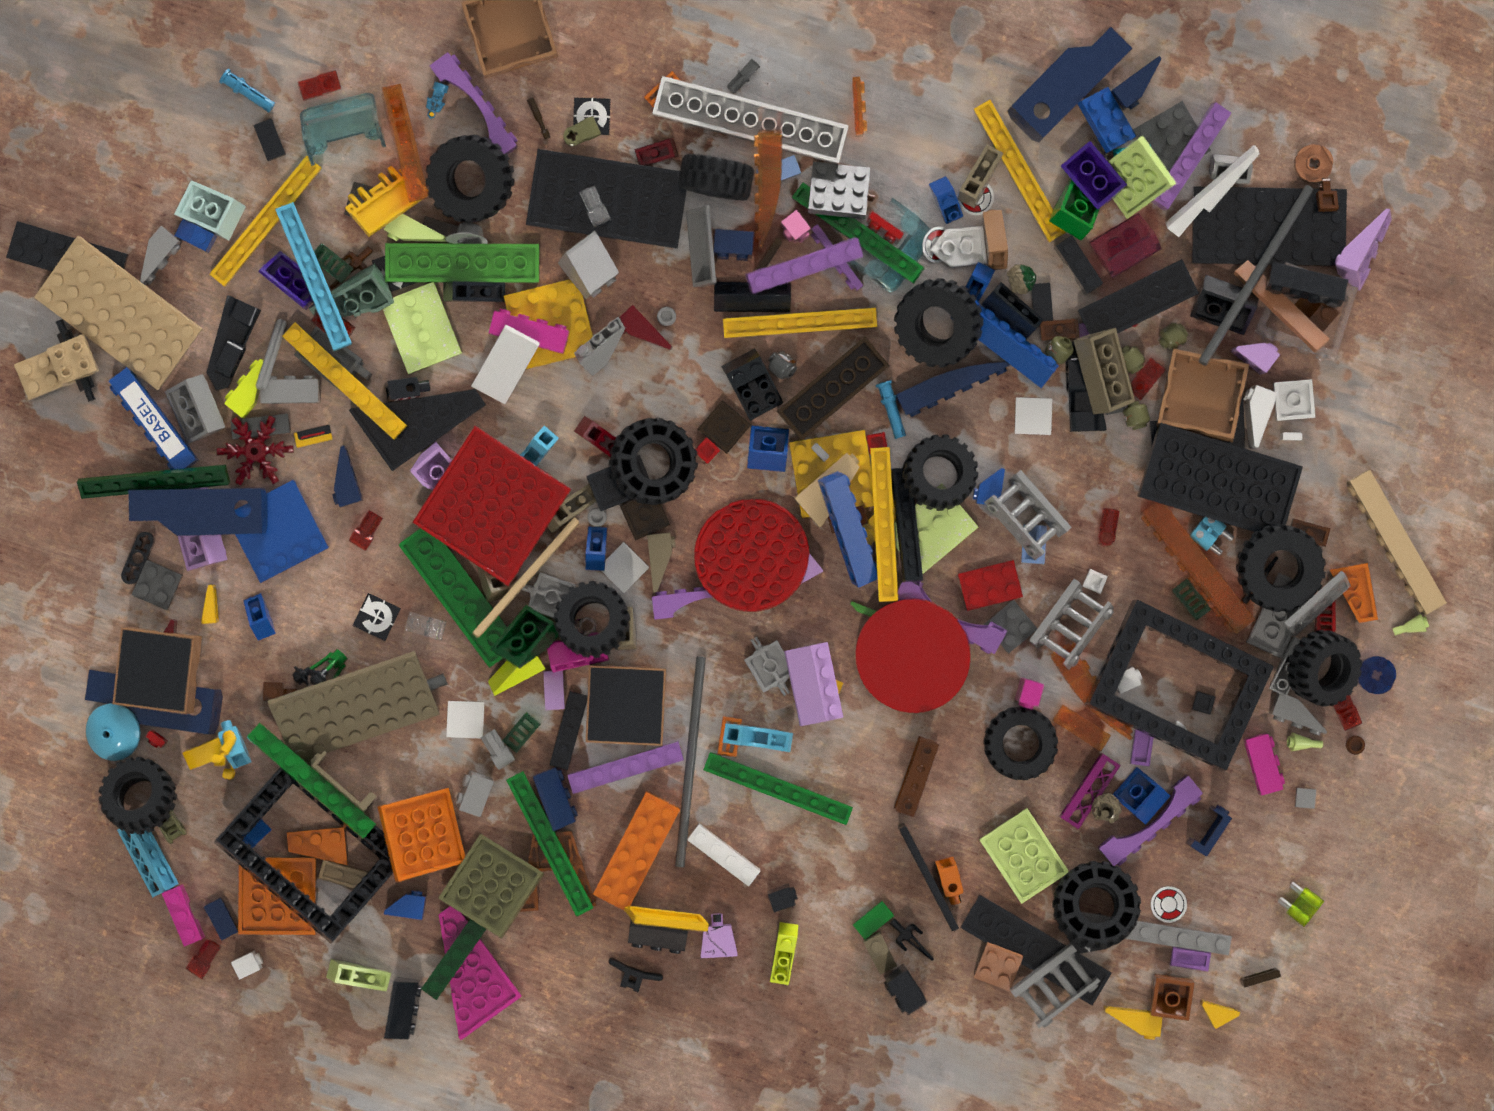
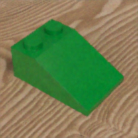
(1074, 212)

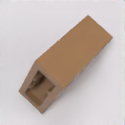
(995, 239)

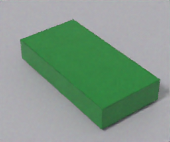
(873, 920)

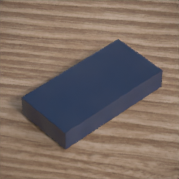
(221, 918)

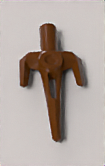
(356, 261)

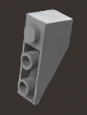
(159, 249)
(599, 349)
(1280, 680)
(1293, 710)

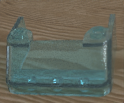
(339, 121)
(912, 246)

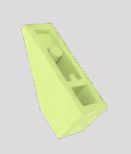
(411, 230)
(358, 975)

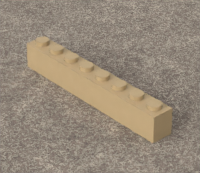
(1396, 542)

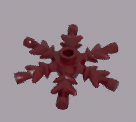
(258, 443)

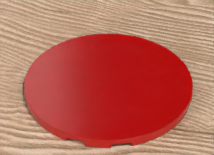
(751, 555)
(913, 655)

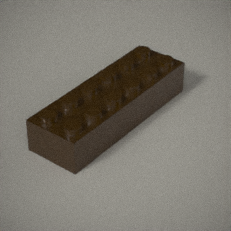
(833, 388)

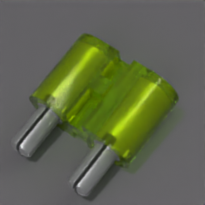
(1304, 906)

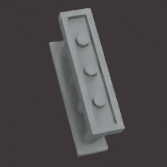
(1039, 503)
(1063, 607)
(1052, 966)

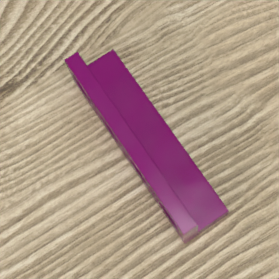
(1083, 789)

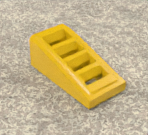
(210, 608)

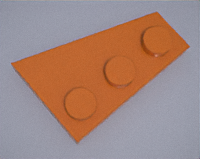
(1360, 594)
(323, 844)

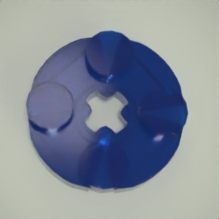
(1385, 680)

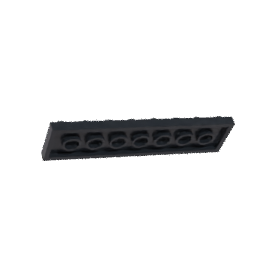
(1004, 929)

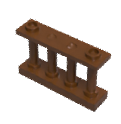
(916, 776)

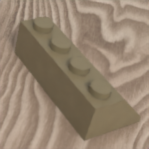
(1104, 371)

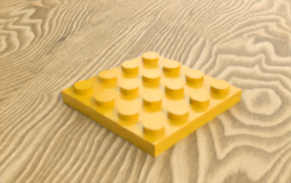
(557, 304)
(809, 466)

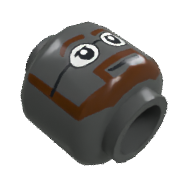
(782, 365)

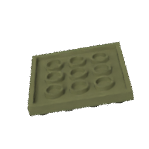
(491, 886)

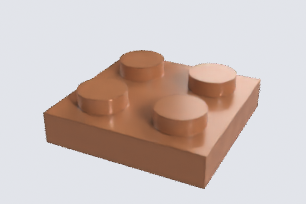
(998, 966)

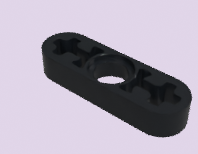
(138, 542)

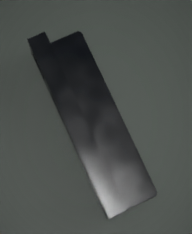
(738, 298)

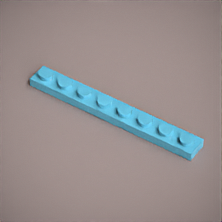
(313, 276)

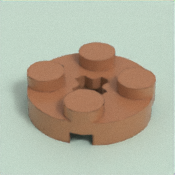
(1314, 152)

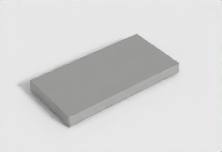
(1317, 604)
(1269, 629)

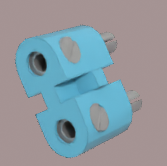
(1207, 533)

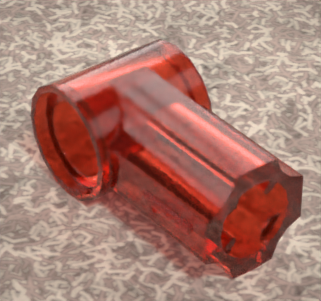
(1108, 525)
(364, 533)
(201, 962)

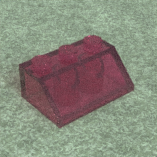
(1125, 245)

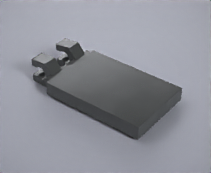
(344, 356)

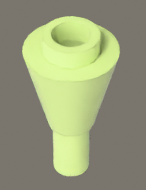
(1417, 624)
(1298, 742)

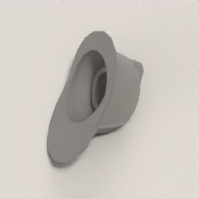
(467, 234)

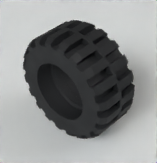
(716, 177)
(957, 455)
(577, 599)
(1308, 659)
(1020, 769)
(120, 781)

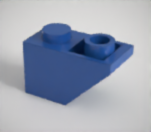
(946, 199)

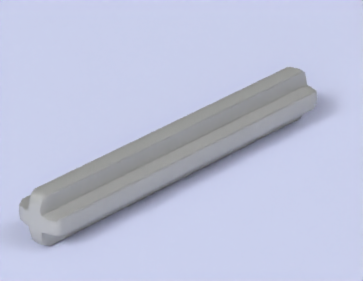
(271, 354)

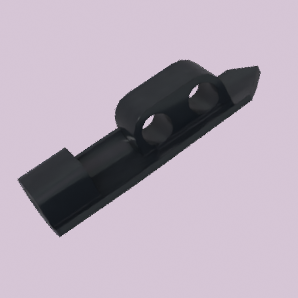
(230, 342)
(1080, 409)

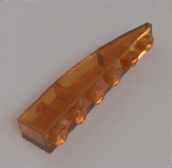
(404, 142)
(768, 179)
(1081, 683)

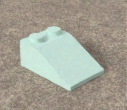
(210, 210)

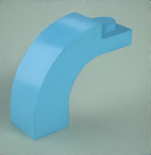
(540, 446)
(757, 737)

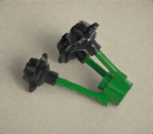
(336, 660)

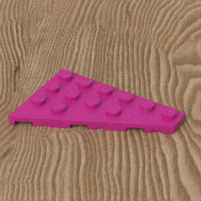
(480, 984)

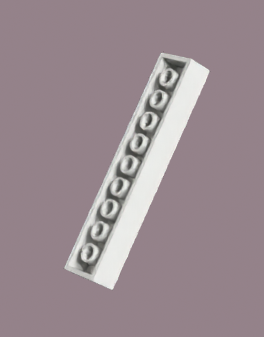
(745, 117)

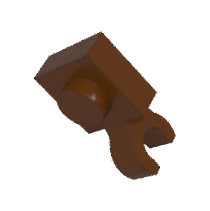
(1326, 199)
(275, 689)

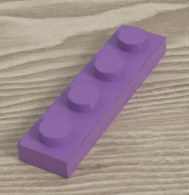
(852, 280)

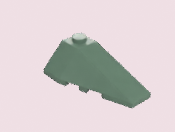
(362, 293)

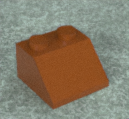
(1171, 997)

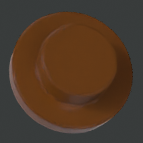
(1355, 745)

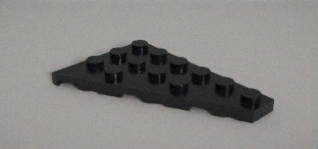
(426, 422)

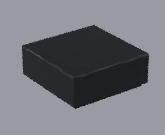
(1203, 702)

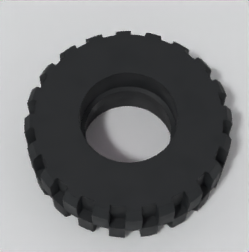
(442, 178)
(919, 341)
(680, 453)
(1308, 575)
(1119, 888)

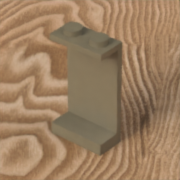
(363, 806)

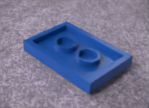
(1106, 120)

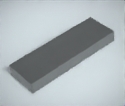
(281, 424)

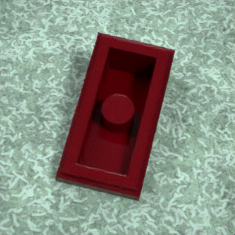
(656, 152)

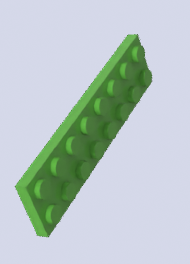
(461, 262)

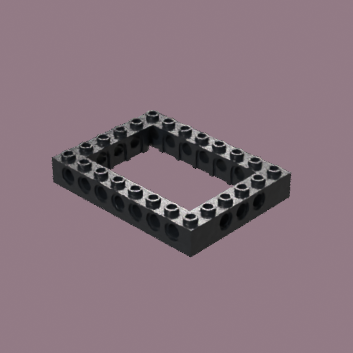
(1104, 700)
(327, 926)

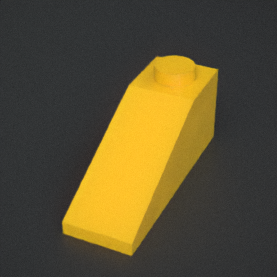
(1138, 1020)

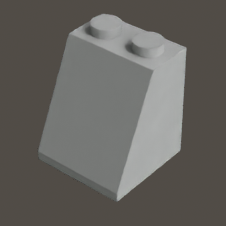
(589, 266)

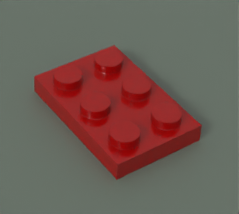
(879, 224)
(990, 585)

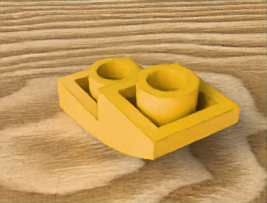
(202, 754)

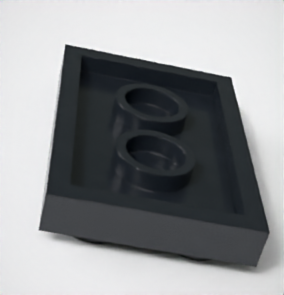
(605, 488)

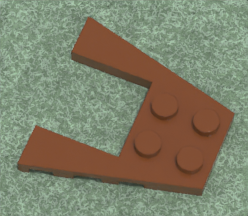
(539, 861)

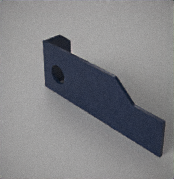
(1067, 83)
(201, 510)
(101, 689)

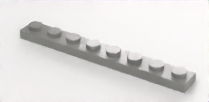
(1173, 936)

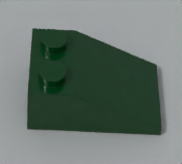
(525, 637)

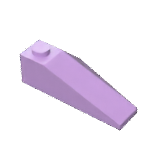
(1356, 256)
(431, 466)

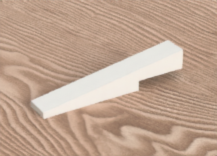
(1211, 194)

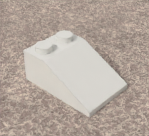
(1257, 412)

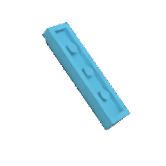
(153, 858)

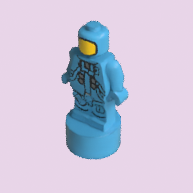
(434, 104)

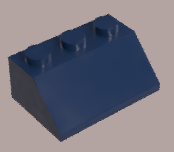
(555, 798)

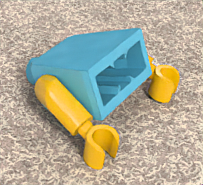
(233, 748)

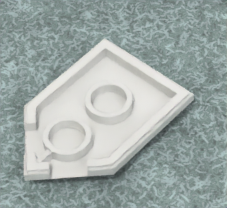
(961, 246)

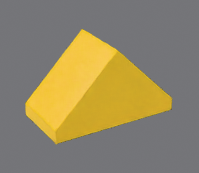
(1218, 1014)

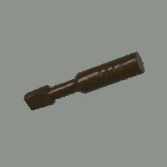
(538, 117)

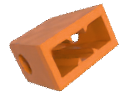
(949, 874)

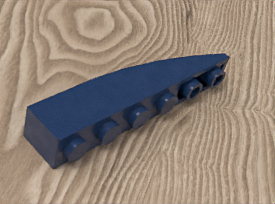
(944, 386)

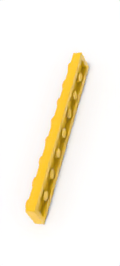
(1018, 169)
(264, 222)
(800, 322)
(344, 380)
(884, 524)

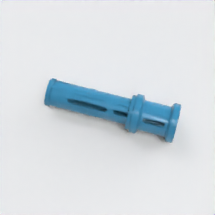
(239, 86)
(889, 400)

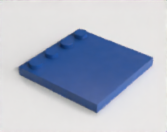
(289, 537)

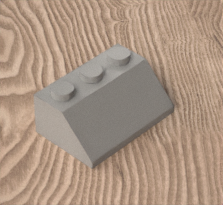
(195, 408)

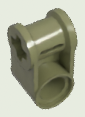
(585, 130)
(171, 825)

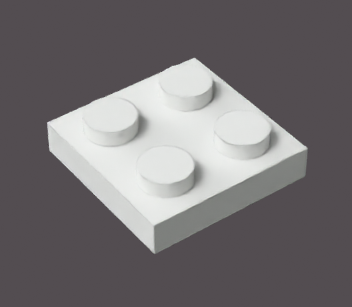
(1294, 400)

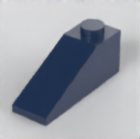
(1133, 88)
(346, 483)

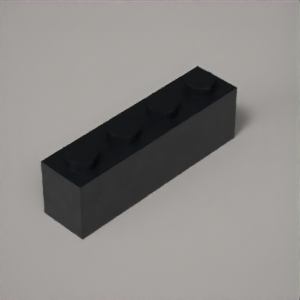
(1306, 284)

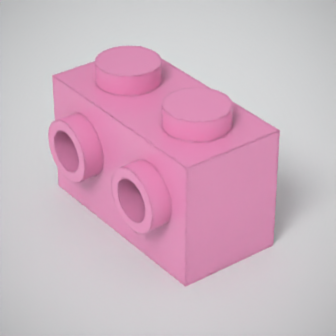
(795, 228)

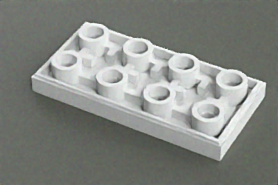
(505, 364)

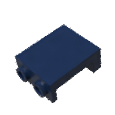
(1213, 833)

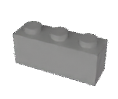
(291, 390)

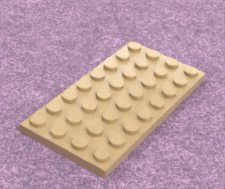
(118, 312)

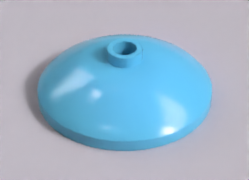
(122, 729)

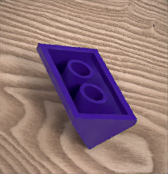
(1094, 175)
(288, 278)

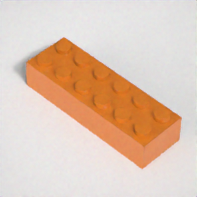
(636, 850)

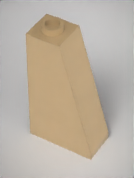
(812, 499)

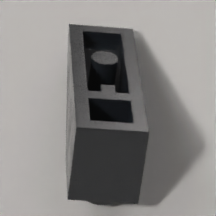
(473, 291)

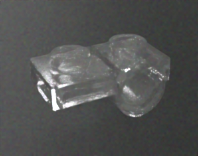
(425, 625)

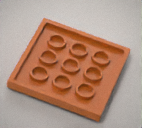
(421, 834)
(263, 912)

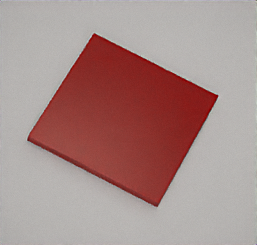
(491, 505)

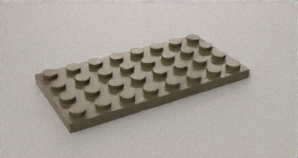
(354, 706)

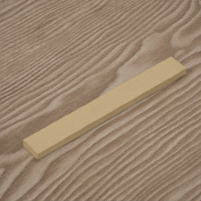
(525, 578)

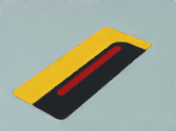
(313, 436)

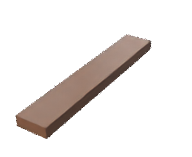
(1285, 310)

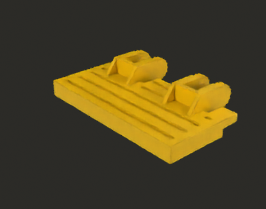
(386, 204)
(667, 918)

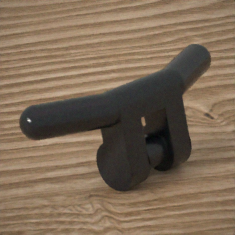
(628, 970)

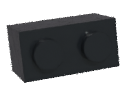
(782, 897)

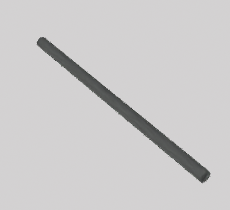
(1255, 276)
(690, 761)

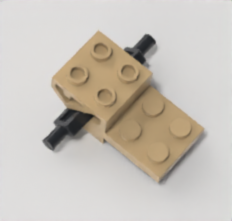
(59, 366)

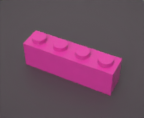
(549, 337)

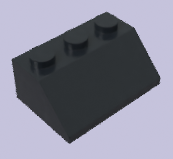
(1215, 301)
(658, 937)
(402, 1008)

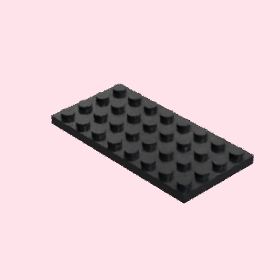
(640, 199)
(1250, 217)
(1218, 480)

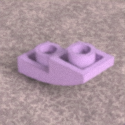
(554, 690)

